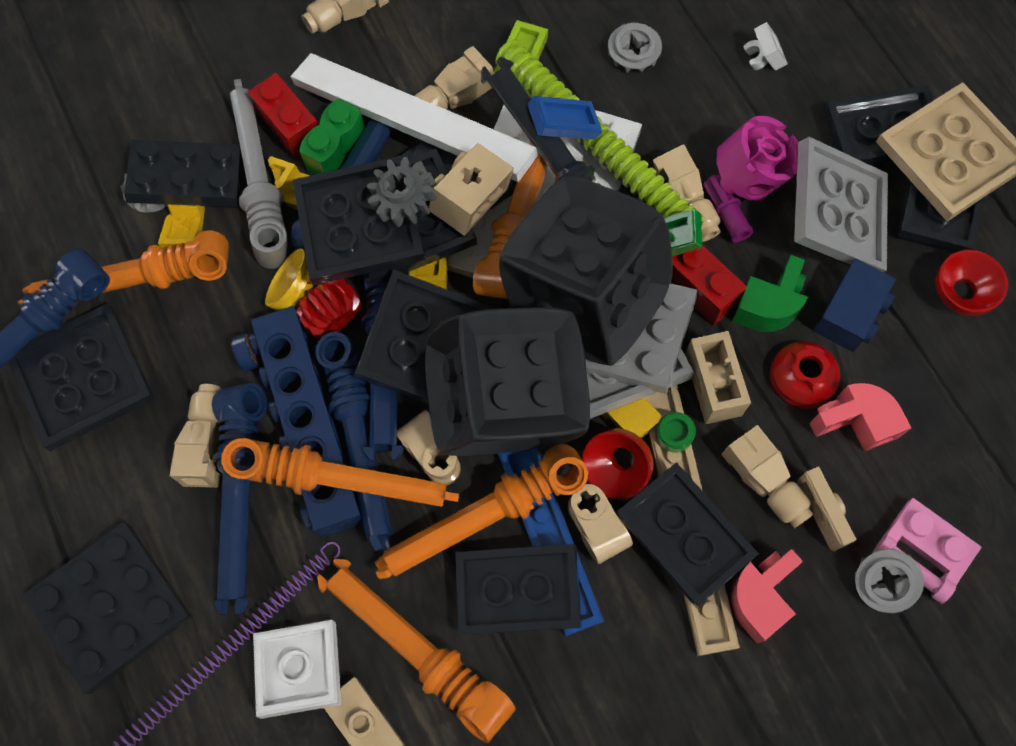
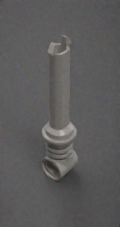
(260, 198)

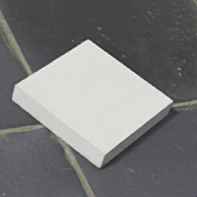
(296, 669)

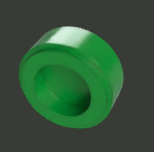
(675, 432)

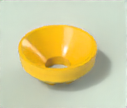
(290, 283)

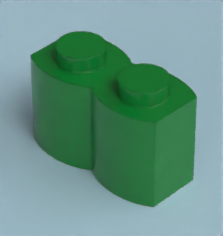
(332, 141)

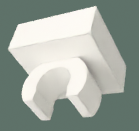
(769, 49)

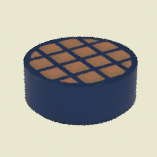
(244, 352)

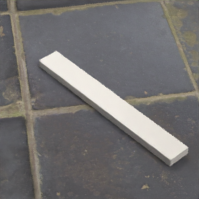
(410, 113)

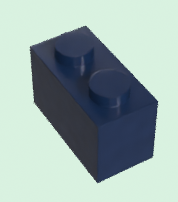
(855, 305)

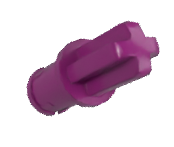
(728, 210)

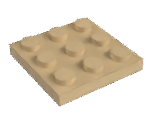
(952, 151)

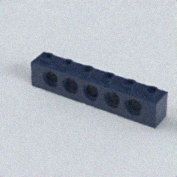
(270, 336)

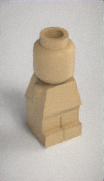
(326, 14)
(458, 82)
(683, 175)
(198, 443)
(766, 473)

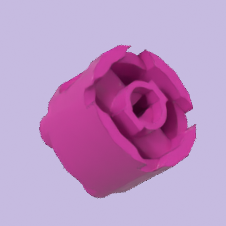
(757, 159)

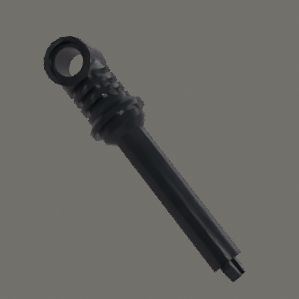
(550, 148)

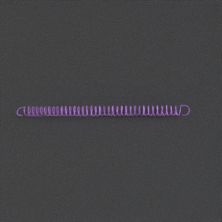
(228, 646)

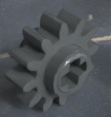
(401, 191)

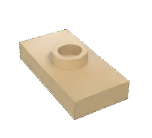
(827, 509)
(361, 718)

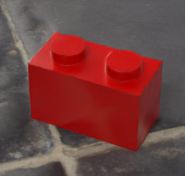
(282, 113)
(715, 284)

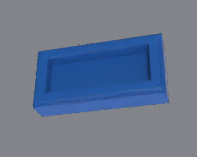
(564, 117)

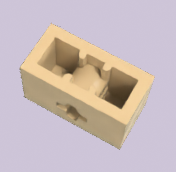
(470, 188)
(717, 377)

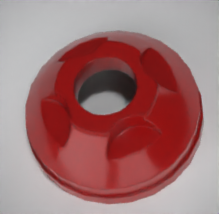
(980, 273)
(797, 388)
(605, 473)

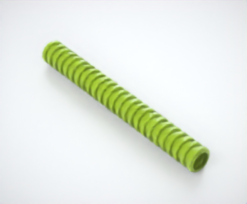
(606, 146)

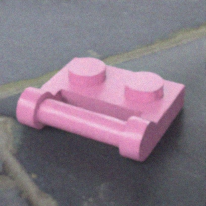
(935, 542)

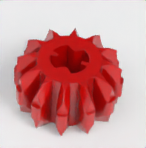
(329, 308)

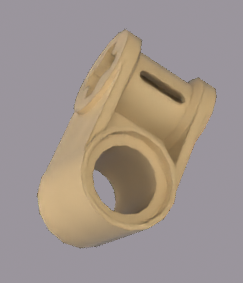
(420, 444)
(603, 529)

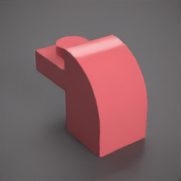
(869, 410)
(755, 600)

